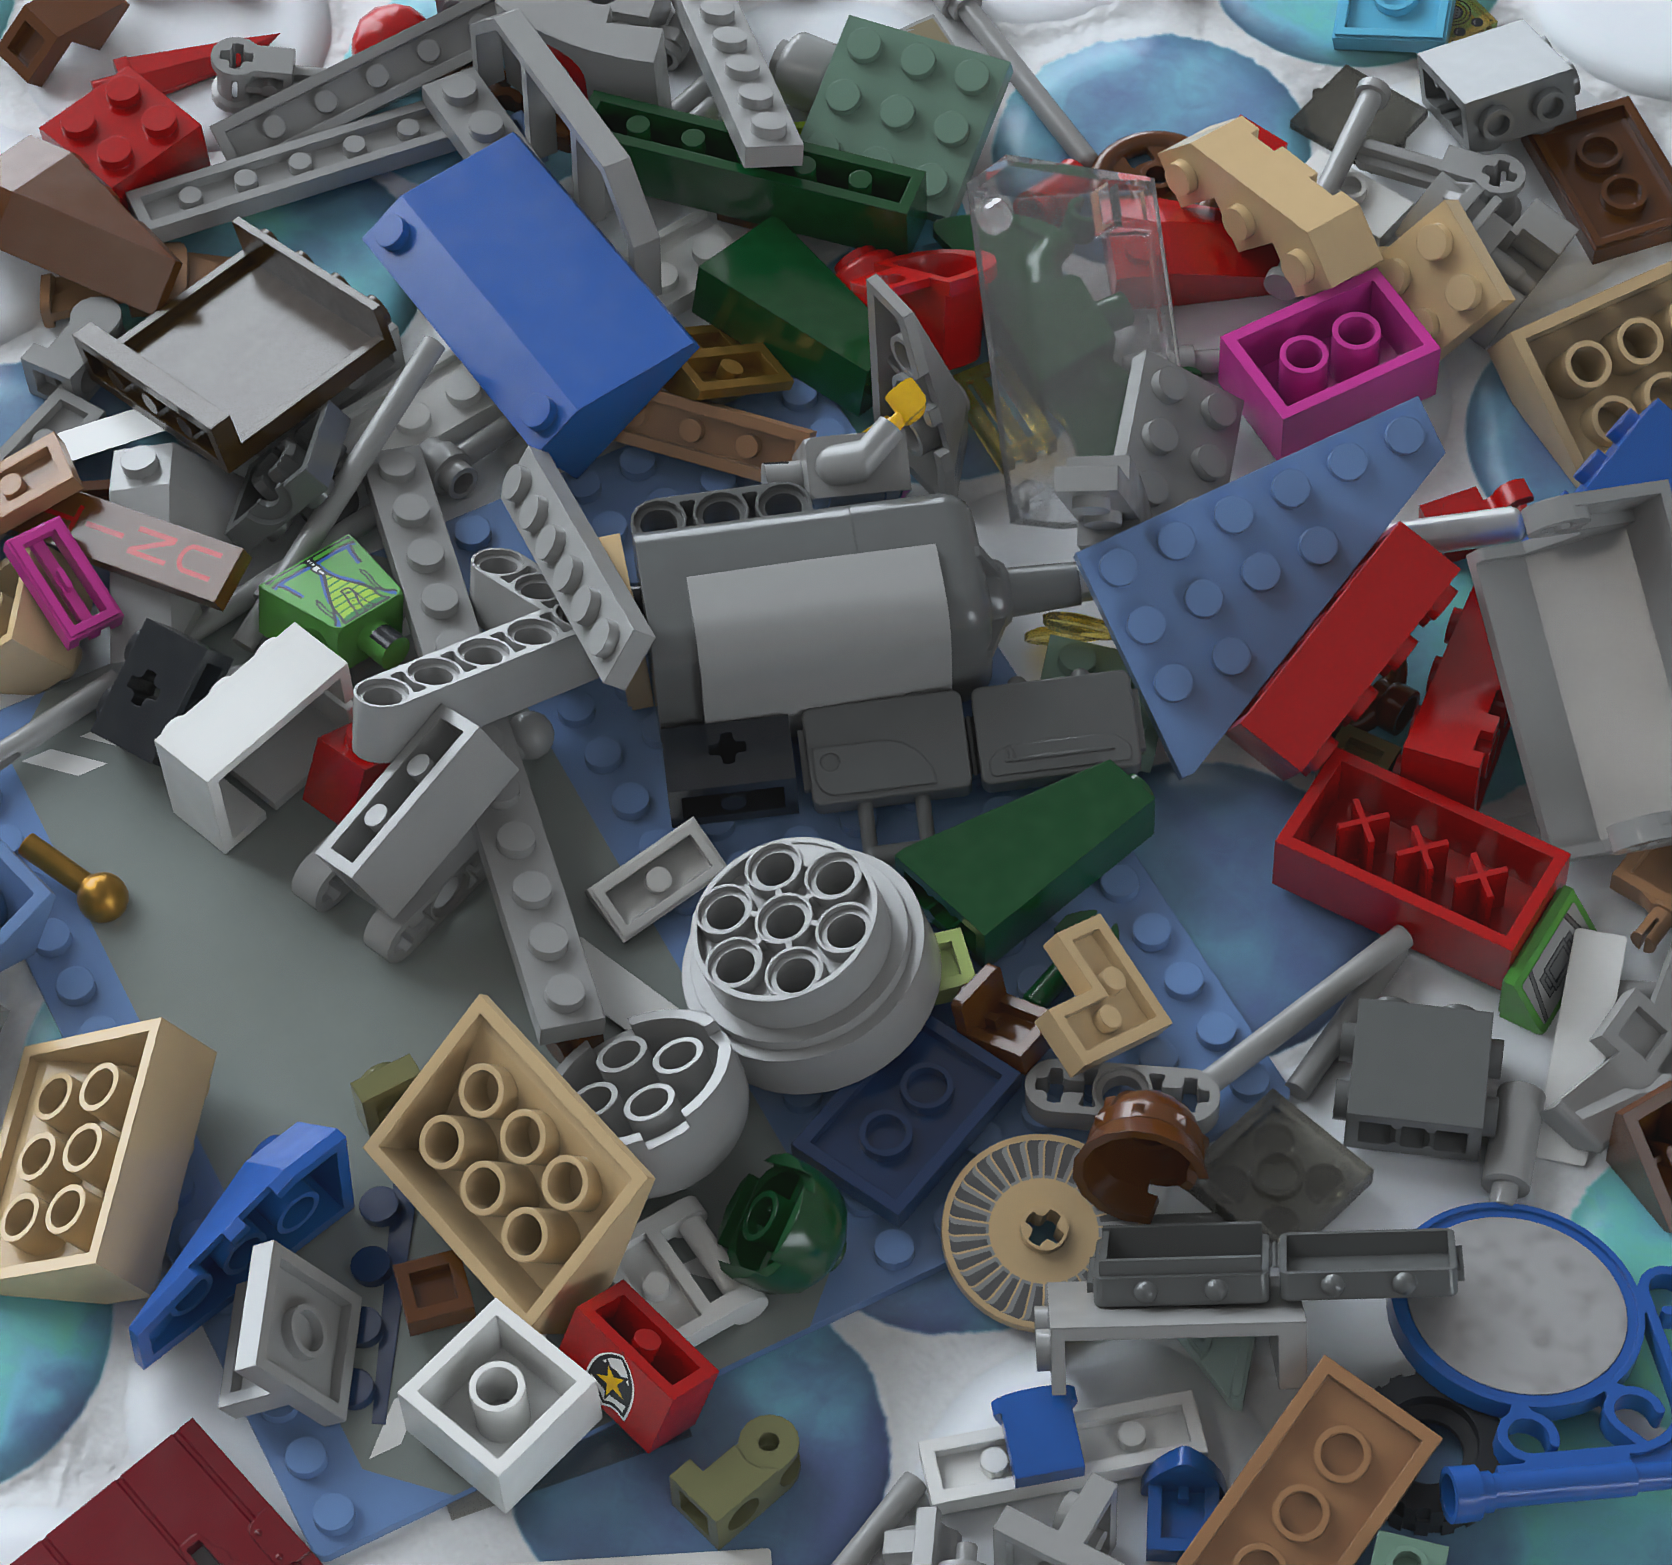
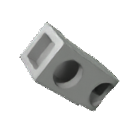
(61, 361)

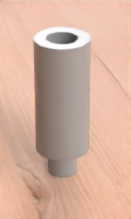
(1513, 1150)

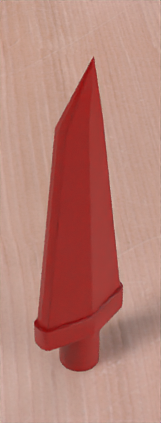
(177, 68)

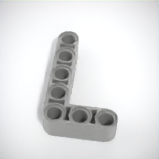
(514, 664)

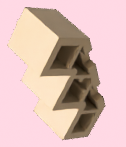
(1272, 200)

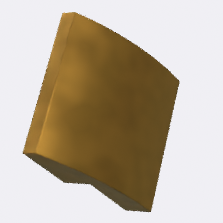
(727, 368)

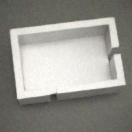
(259, 730)

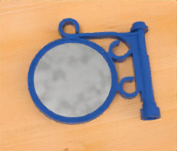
(1537, 1339)

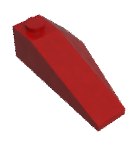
(1204, 259)

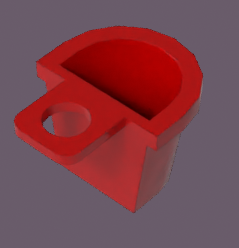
(944, 296)

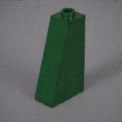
(784, 296)
(1028, 857)

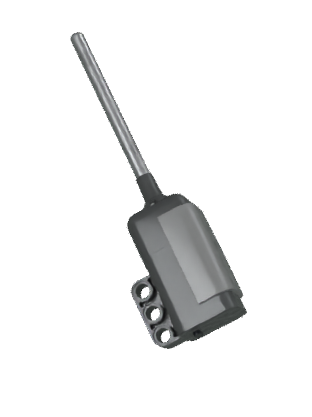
(853, 603)

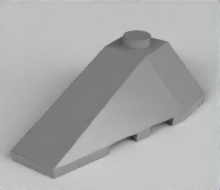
(905, 351)
(179, 489)

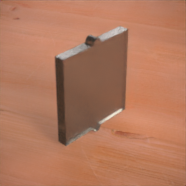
(1331, 106)

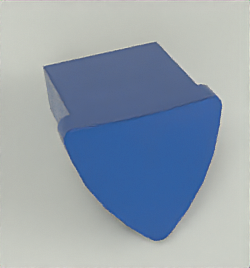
(1040, 1435)
(1181, 1496)

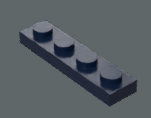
(371, 1269)

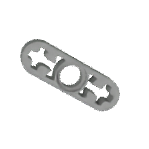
(1072, 1114)

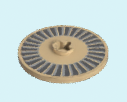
(989, 1231)

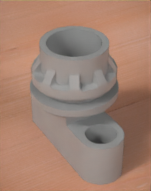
(1519, 251)

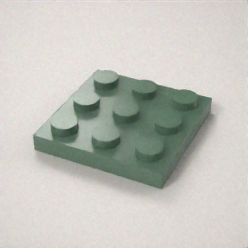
(909, 105)

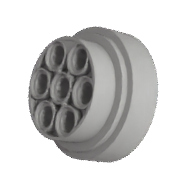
(811, 964)

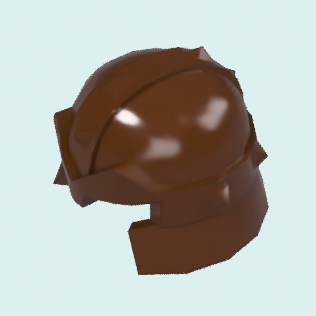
(1137, 1143)

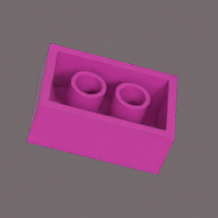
(1328, 363)

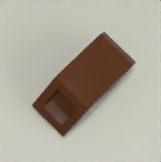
(49, 27)

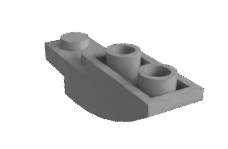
(1102, 496)

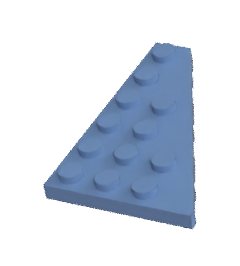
(1235, 577)

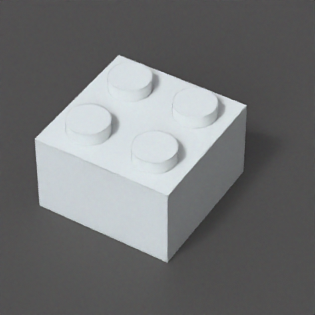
(500, 1405)

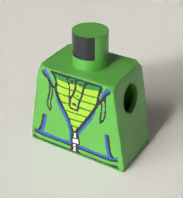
(341, 602)

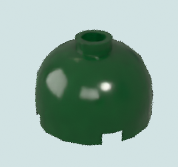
(784, 1228)

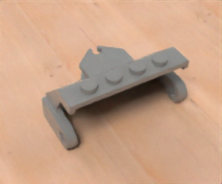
(1588, 663)

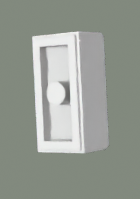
(656, 880)

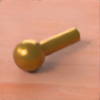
(100, 895)

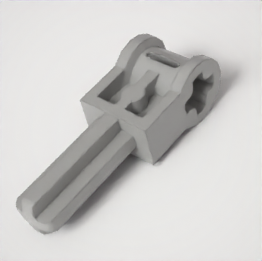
(262, 72)
(1457, 163)

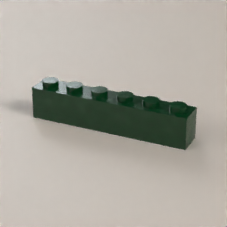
(827, 198)

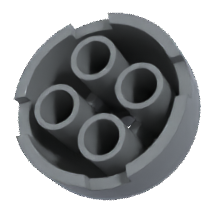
(666, 1093)

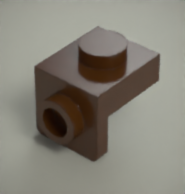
(999, 1020)

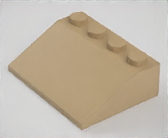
(1591, 365)
(97, 1160)
(513, 1170)

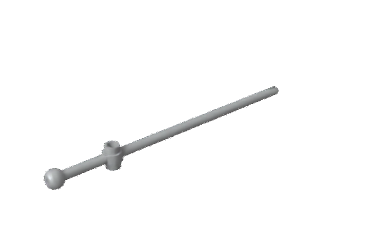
(450, 474)

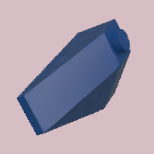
(282, 1193)

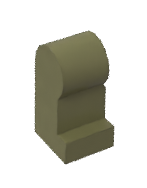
(739, 1482)

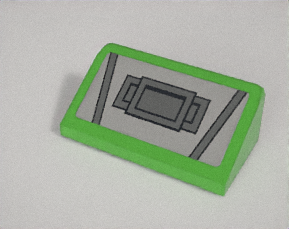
(1537, 977)

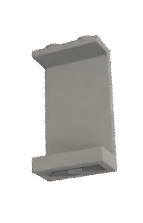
(1075, 1317)

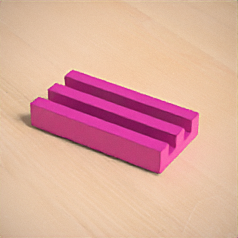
(87, 625)

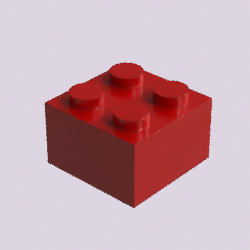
(129, 134)

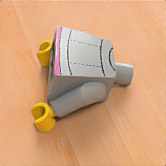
(856, 465)

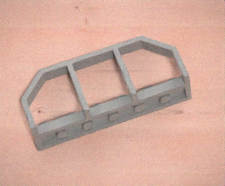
(476, 119)

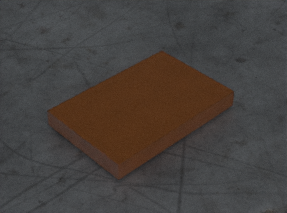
(1607, 179)

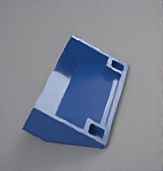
(532, 300)

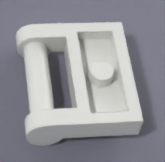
(668, 1287)

